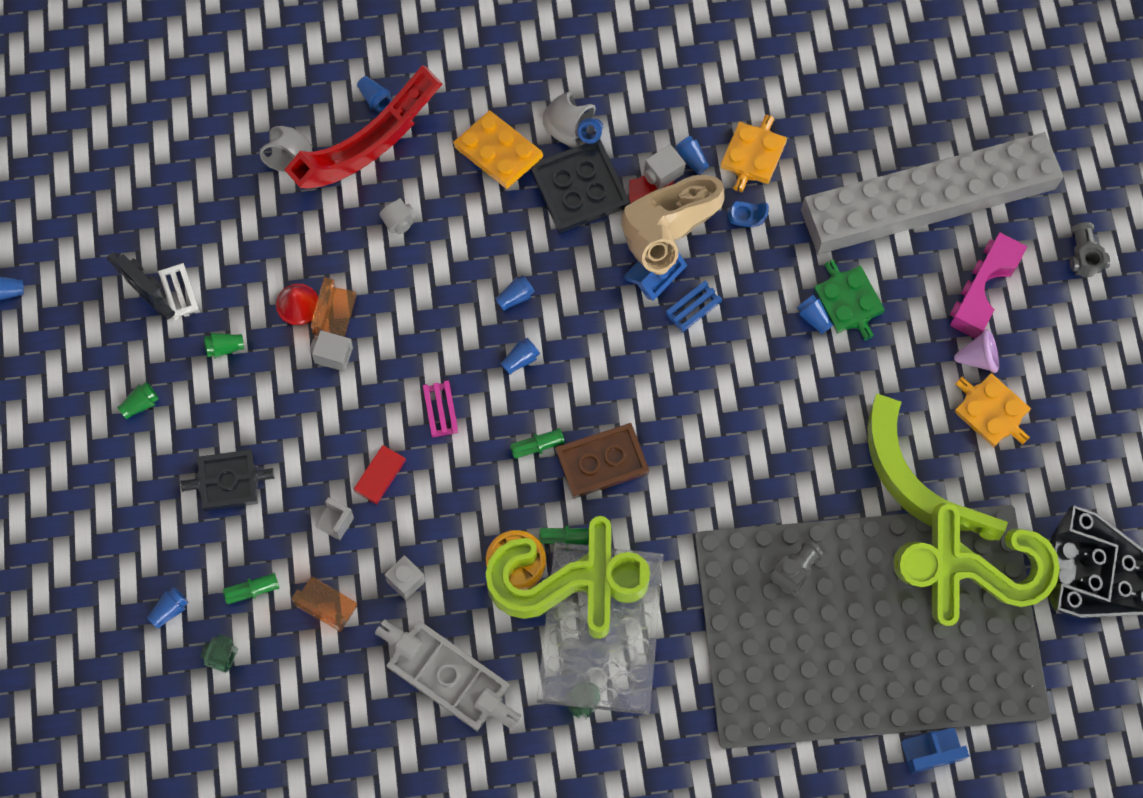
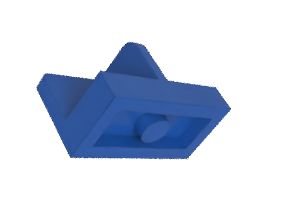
(933, 750)

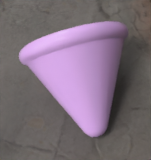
(980, 353)

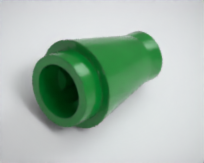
(222, 344)
(138, 400)

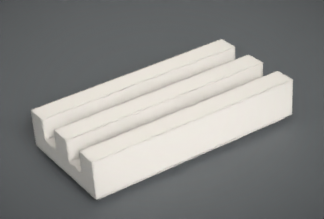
(185, 310)

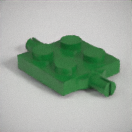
(849, 299)

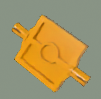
(753, 153)
(992, 410)

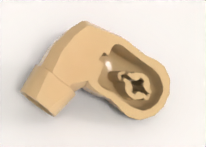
(667, 216)

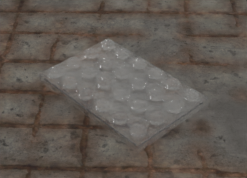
(606, 671)

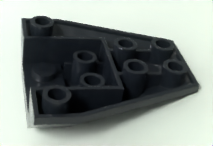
(1097, 568)

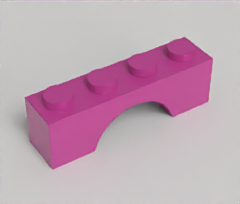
(975, 310)

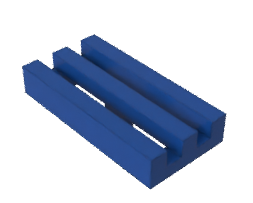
(709, 293)

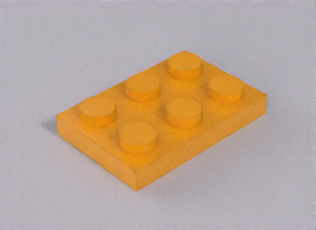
(498, 149)

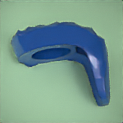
(747, 214)

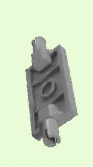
(448, 675)

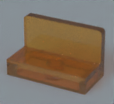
(333, 309)
(325, 603)

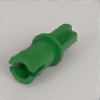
(537, 443)
(564, 535)
(250, 588)

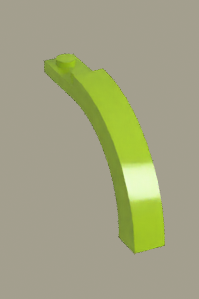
(904, 484)

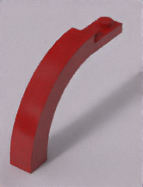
(358, 151)

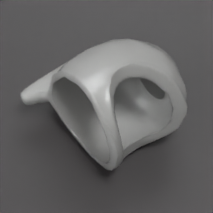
(563, 117)
(287, 139)

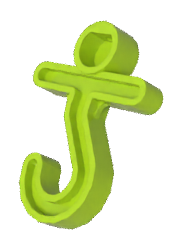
(950, 561)
(596, 574)

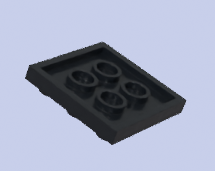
(579, 186)

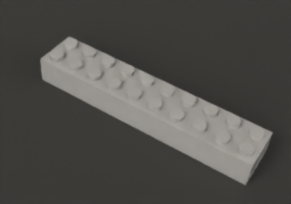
(931, 193)

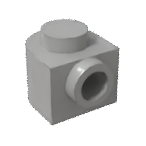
(398, 216)

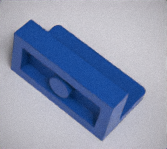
(653, 284)

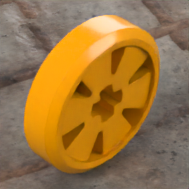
(526, 576)

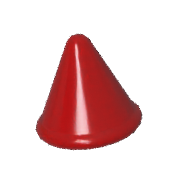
(297, 304)

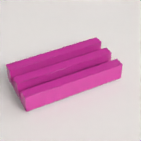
(436, 387)

